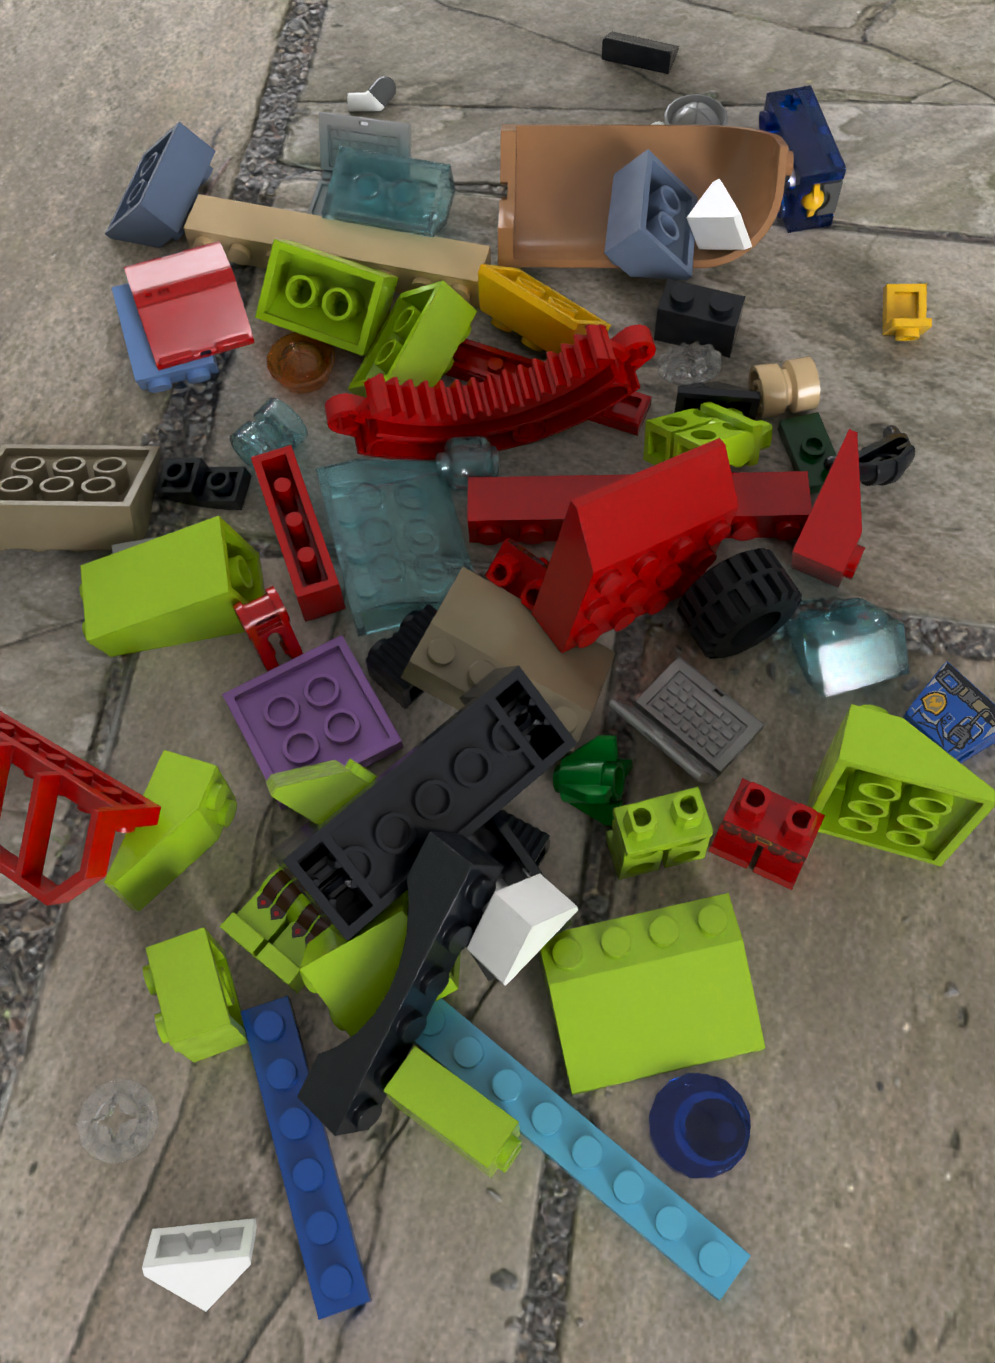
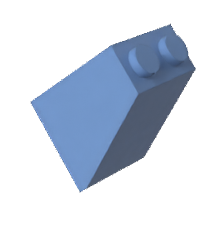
(141, 356)

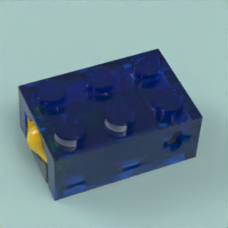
(818, 166)

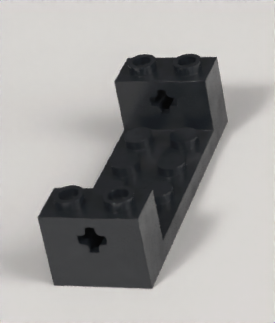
(445, 784)

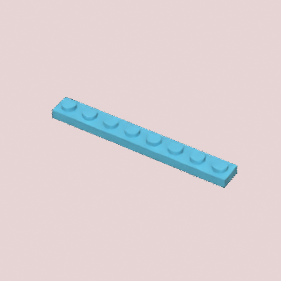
(585, 1151)

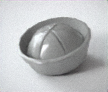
(695, 110)

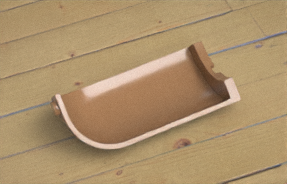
(565, 174)

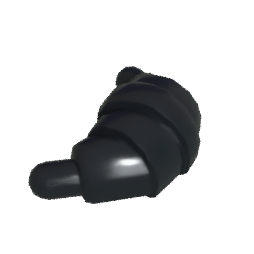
(883, 460)

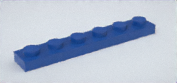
(305, 1161)

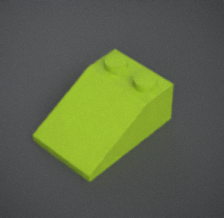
(191, 819)

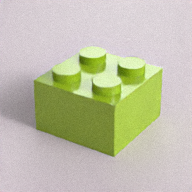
(195, 995)

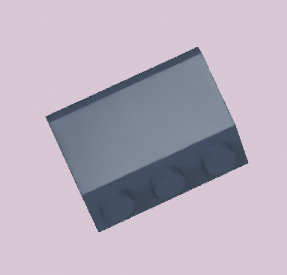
(163, 189)
(649, 221)

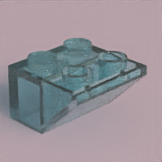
(848, 646)

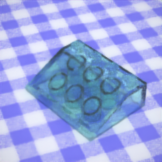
(392, 537)

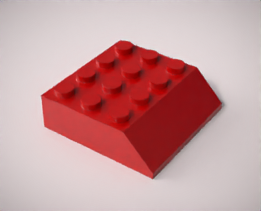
(636, 545)

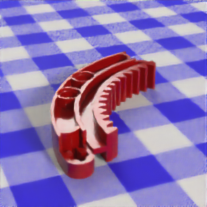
(507, 411)

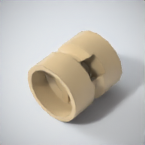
(791, 386)

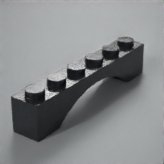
(445, 898)

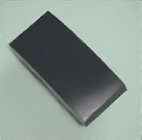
(198, 485)

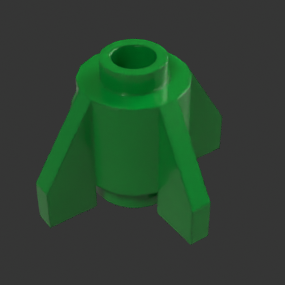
(593, 778)

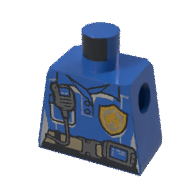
(954, 714)

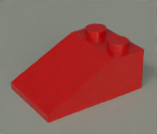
(833, 529)

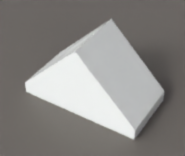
(717, 221)
(519, 925)

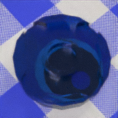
(699, 1126)

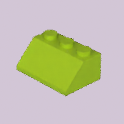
(325, 296)
(418, 337)
(319, 788)

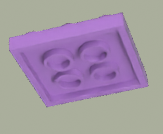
(313, 713)

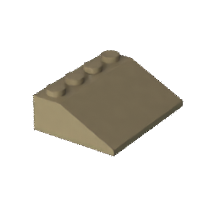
(75, 495)
(491, 629)

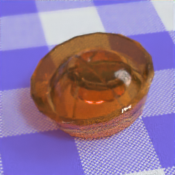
(300, 362)

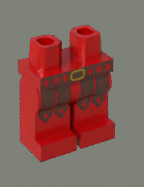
(773, 822)

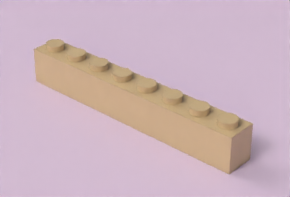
(418, 260)

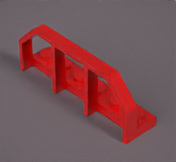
(63, 774)

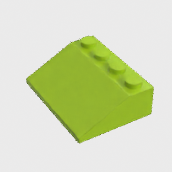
(896, 789)
(651, 993)

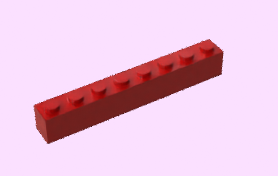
(535, 506)

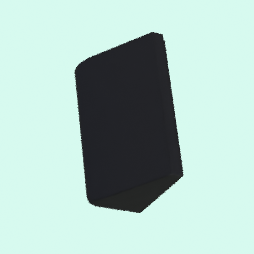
(639, 52)

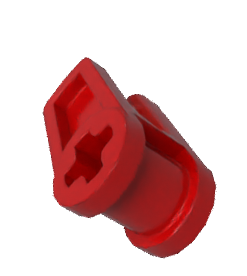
(261, 619)

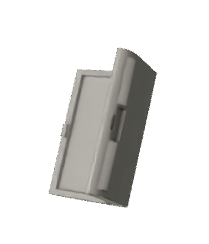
(351, 132)
(691, 721)

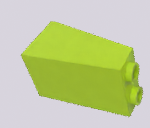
(170, 589)

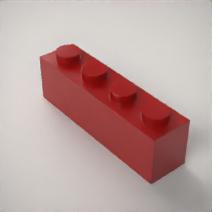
(298, 533)

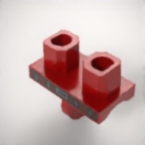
(518, 572)

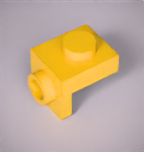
(905, 311)

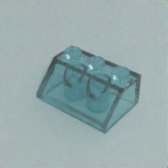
(389, 192)

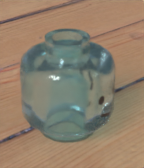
(466, 458)

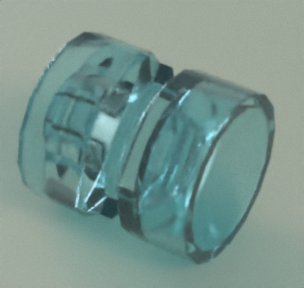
(273, 428)

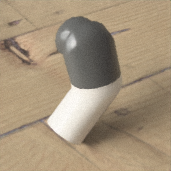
(374, 98)

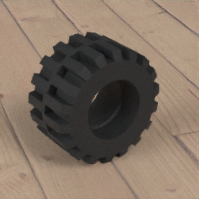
(739, 603)

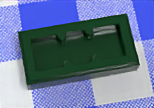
(807, 446)

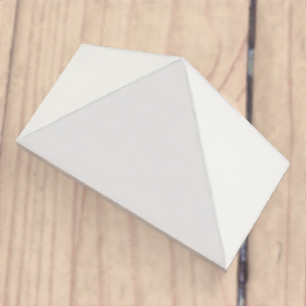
(200, 1258)

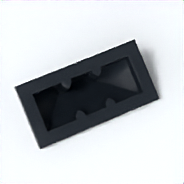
(720, 393)

